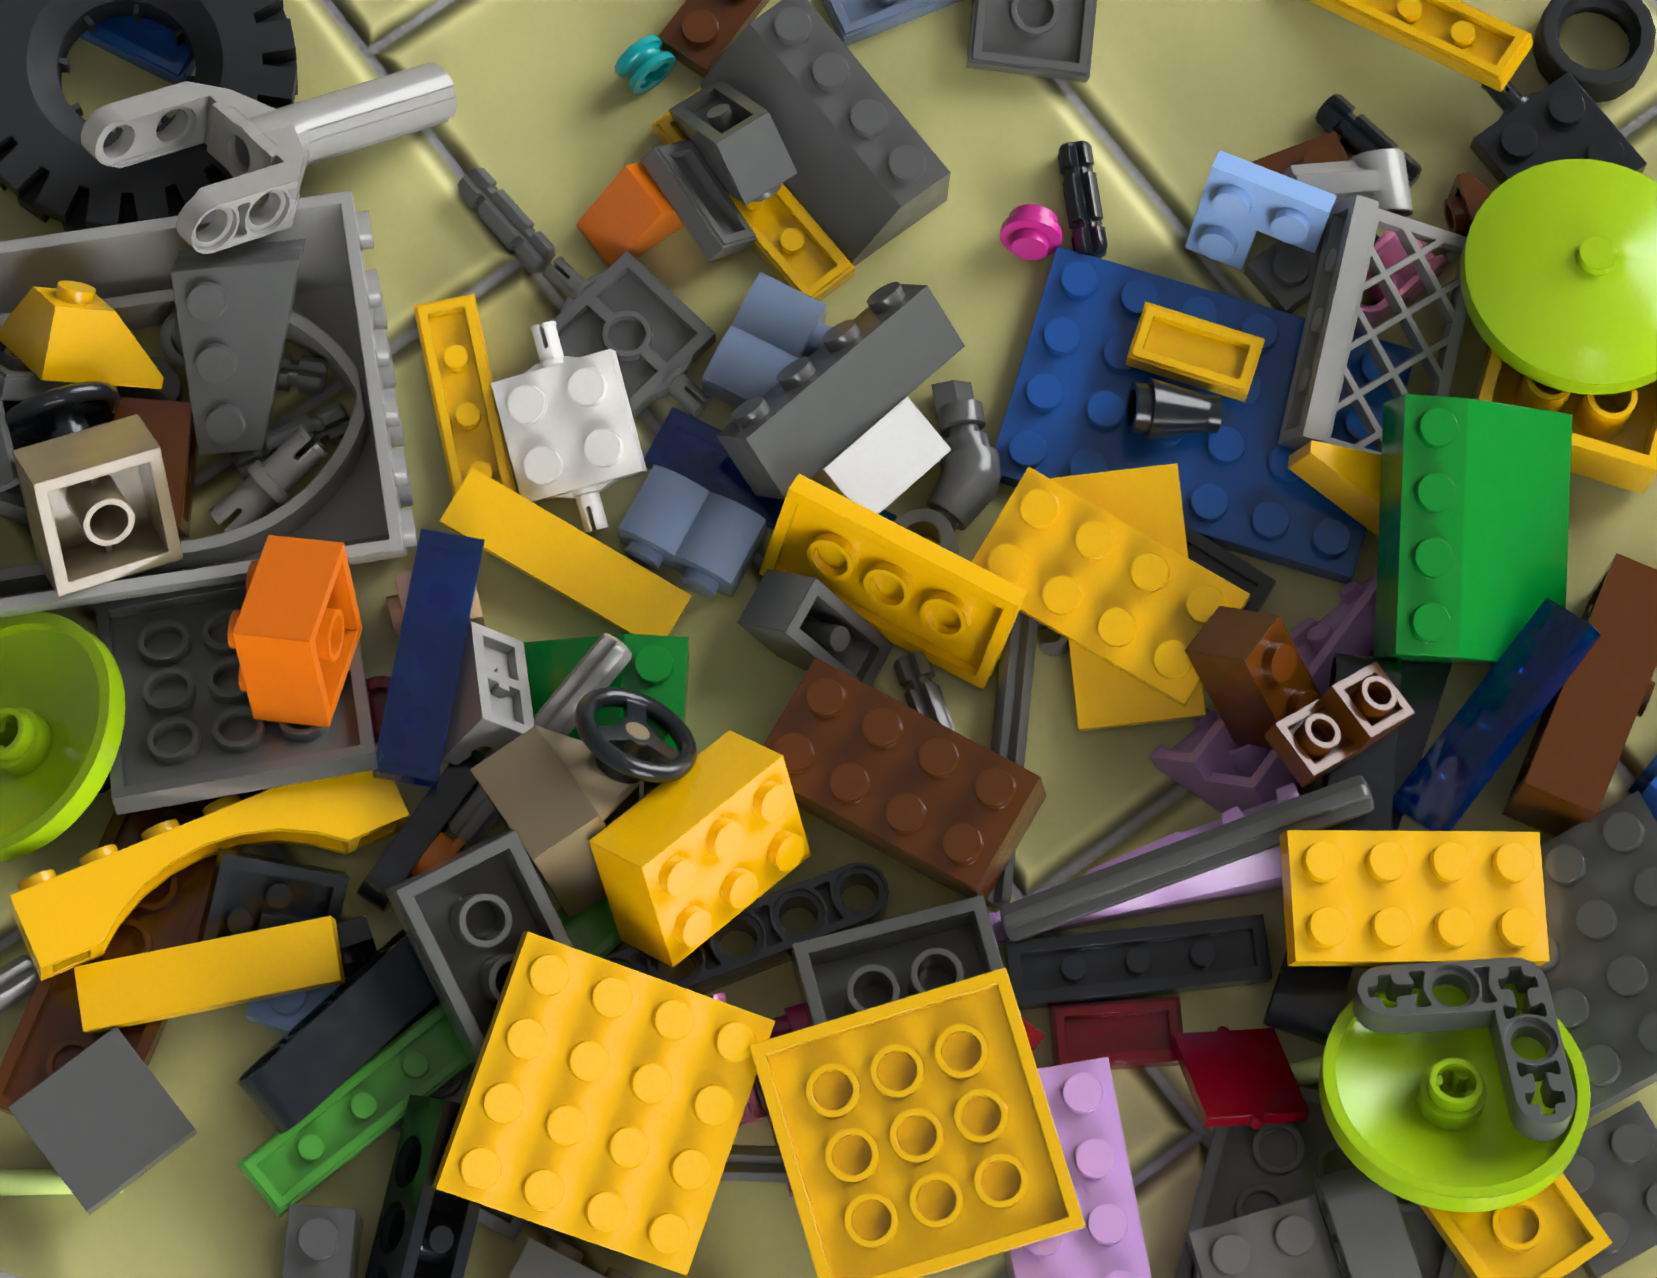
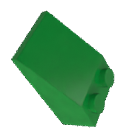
(656, 669)

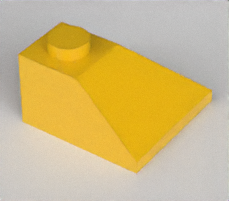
(76, 339)

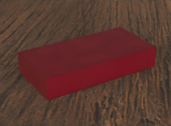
(1124, 1031)

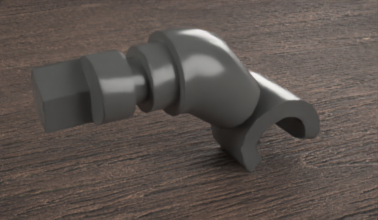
(968, 471)

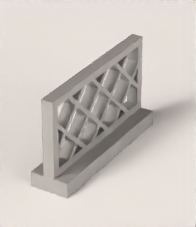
(1336, 312)

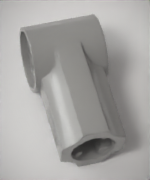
(1371, 174)

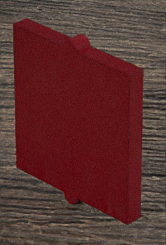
(1239, 1077)

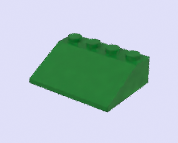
(1468, 525)

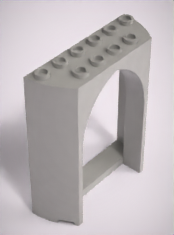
(333, 317)

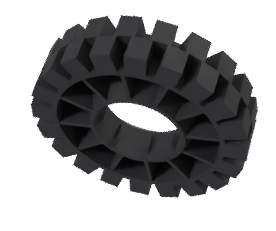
(41, 153)

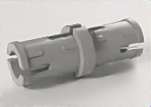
(270, 480)

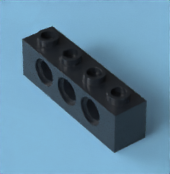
(421, 1227)

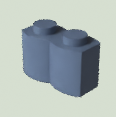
(765, 336)
(691, 532)

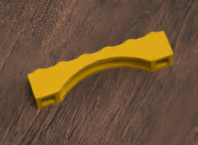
(78, 912)

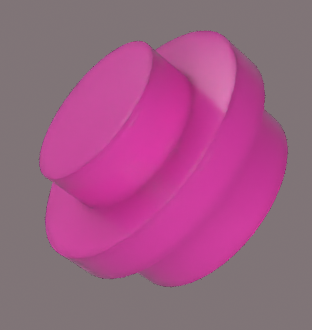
(1031, 232)

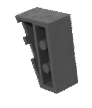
(234, 336)

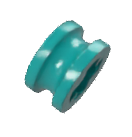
(645, 64)

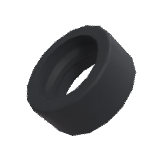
(1601, 85)

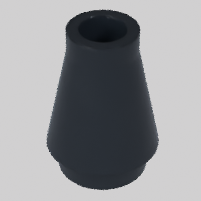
(1168, 410)

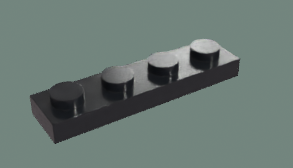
(1139, 962)

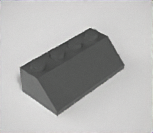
(853, 150)

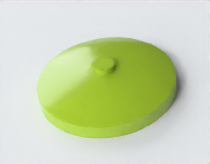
(1568, 275)
(56, 727)
(1432, 1113)

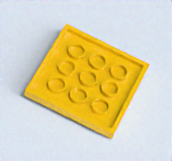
(603, 1103)
(918, 1133)

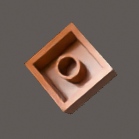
(296, 630)

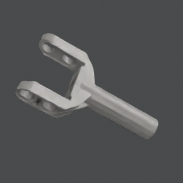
(262, 144)

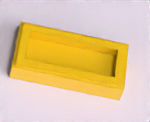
(1195, 351)

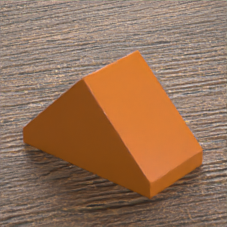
(629, 216)

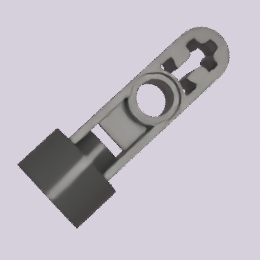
(1365, 1226)

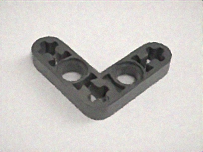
(1487, 1007)

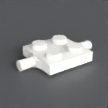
(569, 427)

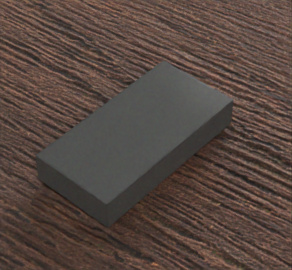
(699, 199)

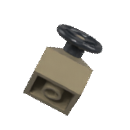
(91, 493)
(570, 789)

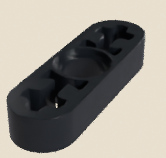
(420, 831)

